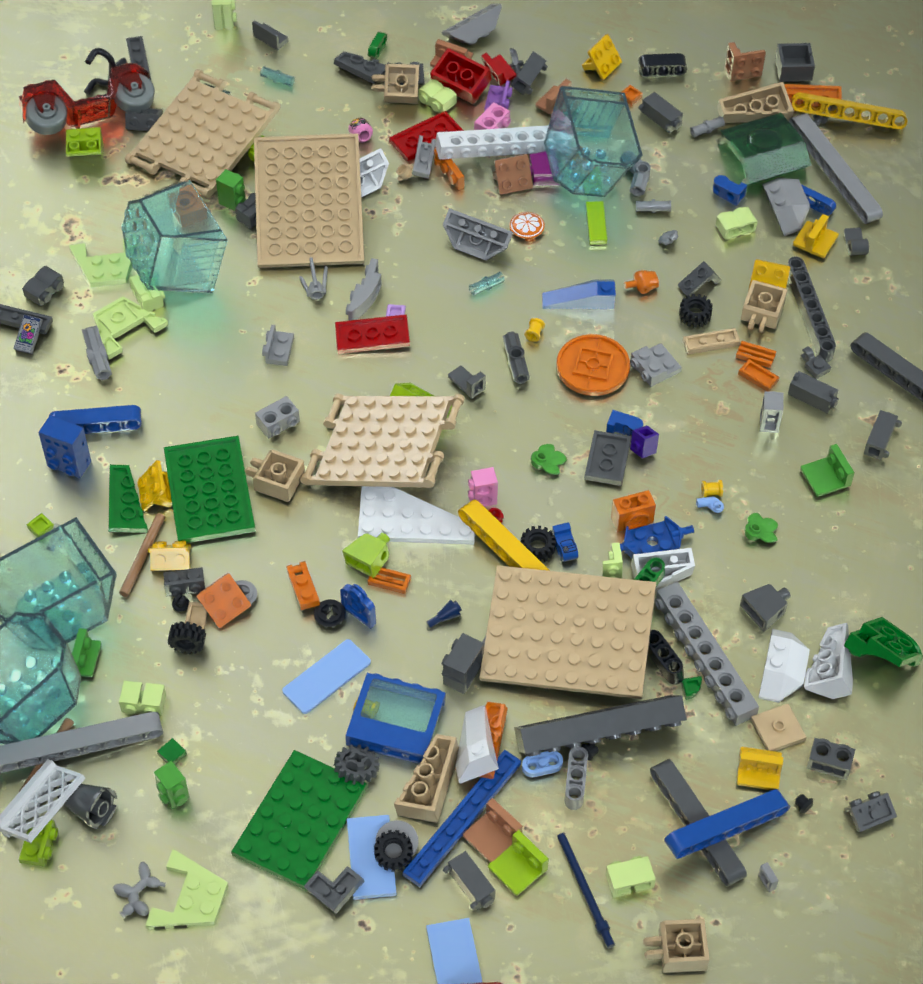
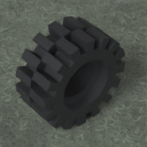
(695, 318)
(539, 535)
(186, 637)
(393, 863)

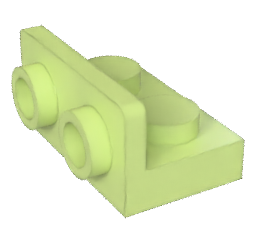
(613, 566)

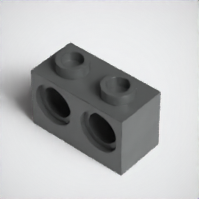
(829, 763)

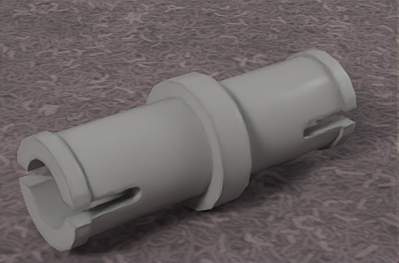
(707, 126)
(653, 206)

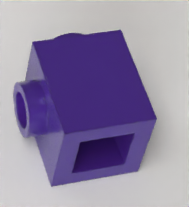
(644, 441)

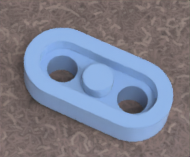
(541, 763)

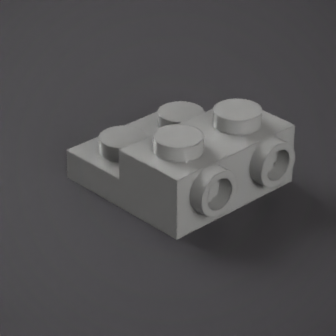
(654, 364)

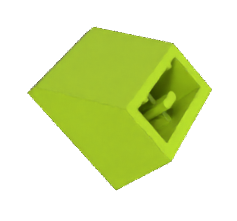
(84, 142)

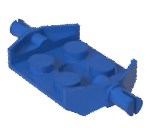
(665, 534)

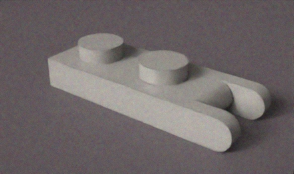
(423, 158)

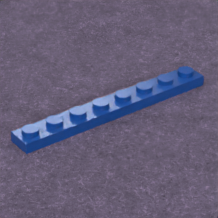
(460, 820)

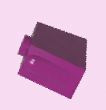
(541, 170)

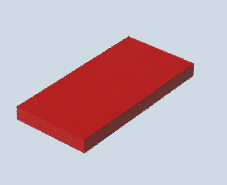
(407, 140)
(372, 334)

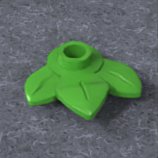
(548, 459)
(760, 528)

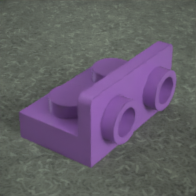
(499, 95)

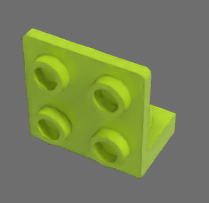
(519, 864)

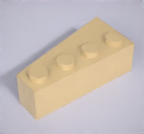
(756, 104)
(428, 787)

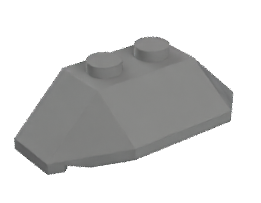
(475, 26)
(788, 203)
(475, 236)

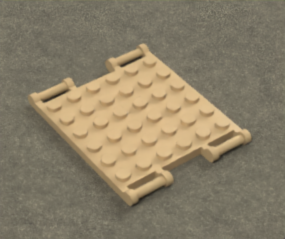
(203, 133)
(383, 441)

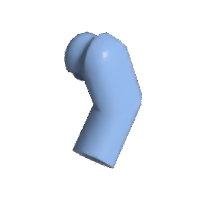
(710, 502)

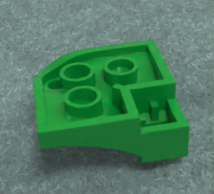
(885, 641)

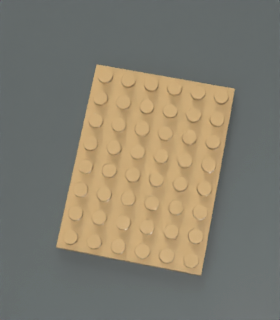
(308, 200)
(568, 632)

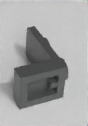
(697, 278)
(468, 383)

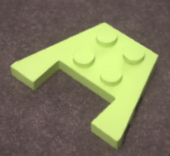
(102, 269)
(121, 317)
(198, 900)

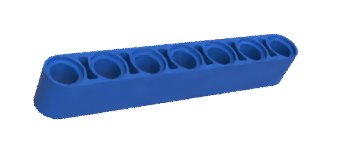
(726, 823)

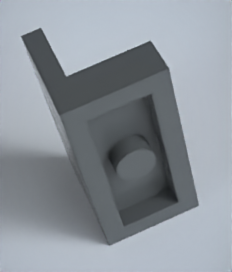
(269, 35)

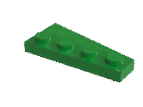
(124, 504)

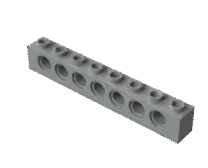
(715, 658)

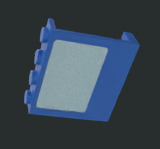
(395, 717)

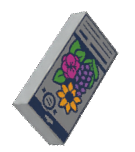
(28, 334)

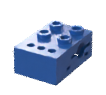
(65, 446)

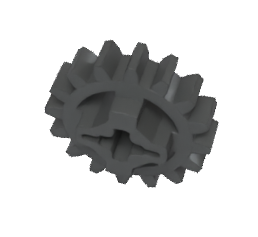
(356, 764)

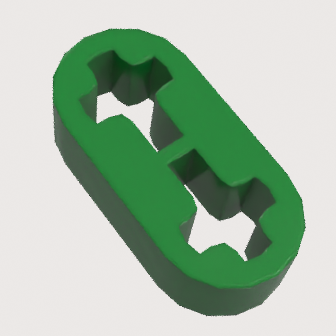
(377, 45)

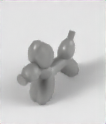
(132, 892)

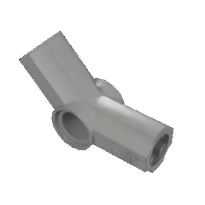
(641, 176)
(96, 353)

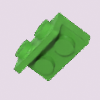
(86, 653)

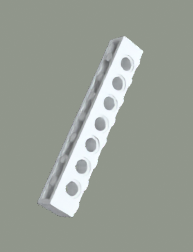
(490, 142)

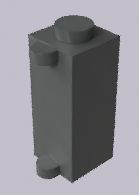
(528, 73)
(661, 112)
(813, 392)
(881, 435)
(471, 881)

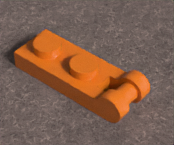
(451, 170)
(303, 586)

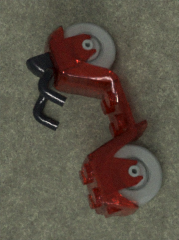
(49, 107)

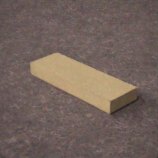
(711, 341)

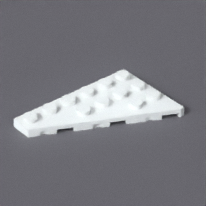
(408, 518)

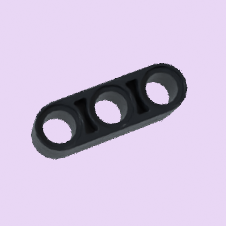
(662, 65)
(665, 658)

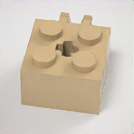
(393, 77)
(763, 305)
(276, 474)
(678, 958)

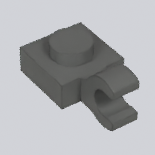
(815, 365)

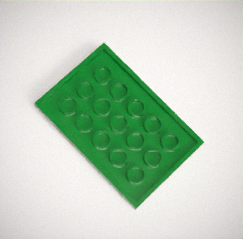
(209, 489)
(298, 820)

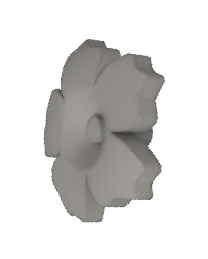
(668, 237)

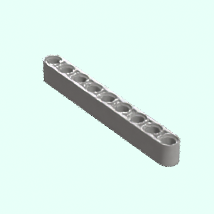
(837, 169)
(80, 741)

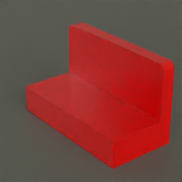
(499, 68)

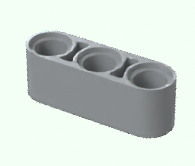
(573, 786)

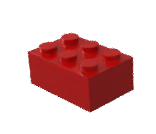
(461, 75)

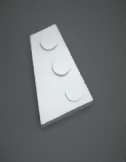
(678, 564)

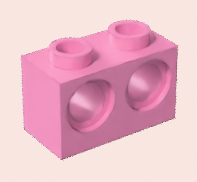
(493, 118)
(483, 486)

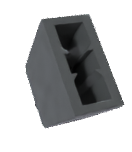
(765, 605)

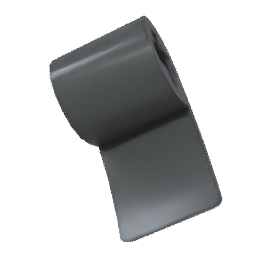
(855, 243)

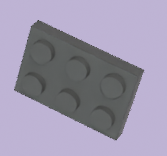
(607, 458)

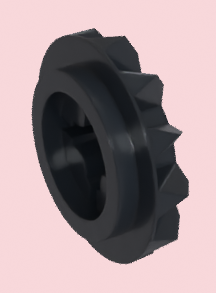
(324, 608)

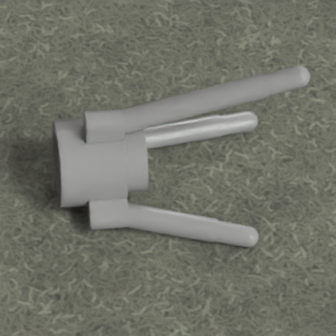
(316, 289)

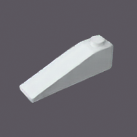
(832, 666)

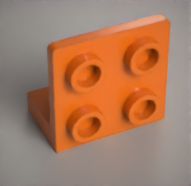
(223, 600)

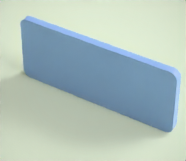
(326, 676)

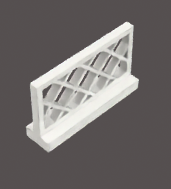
(33, 795)

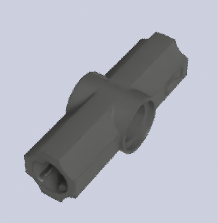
(516, 357)

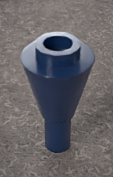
(447, 612)

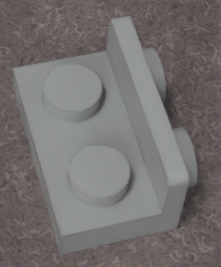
(278, 347)

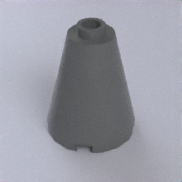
(92, 804)

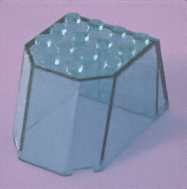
(591, 140)
(173, 240)
(59, 576)
(35, 677)

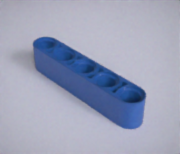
(103, 418)

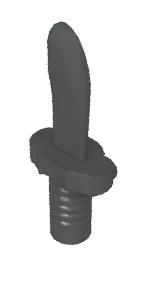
(516, 64)
(820, 119)

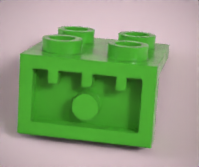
(829, 473)

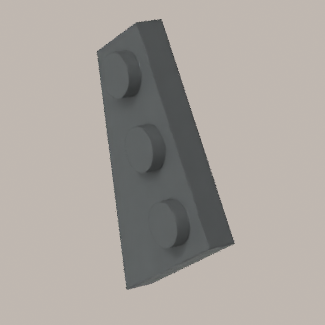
(360, 67)

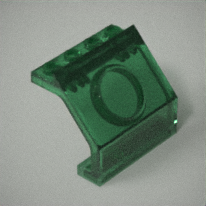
(766, 148)

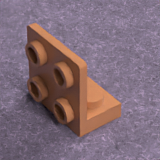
(743, 65)
(493, 831)

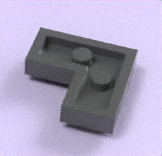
(334, 893)

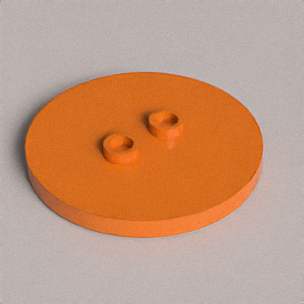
(593, 365)

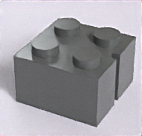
(794, 62)
(462, 663)

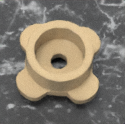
(404, 171)

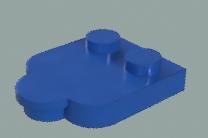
(358, 604)

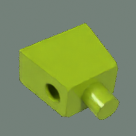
(367, 553)

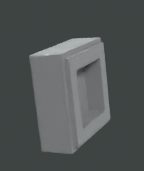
(768, 877)

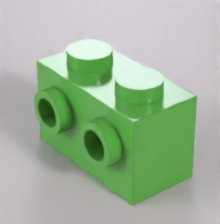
(230, 189)
(171, 785)

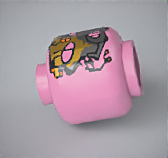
(361, 127)

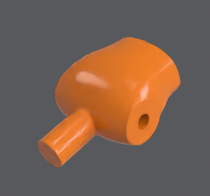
(643, 281)

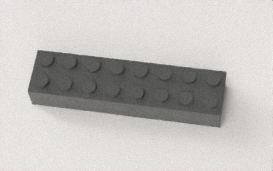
(601, 723)

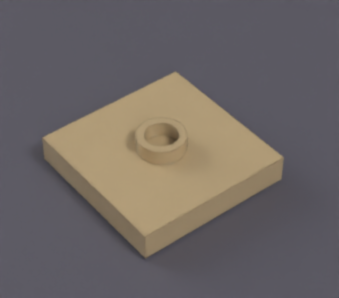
(778, 728)

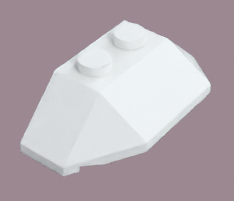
(372, 171)
(784, 666)

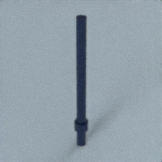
(601, 925)

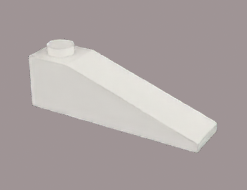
(476, 748)

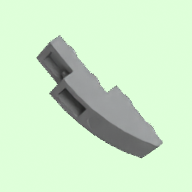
(366, 292)

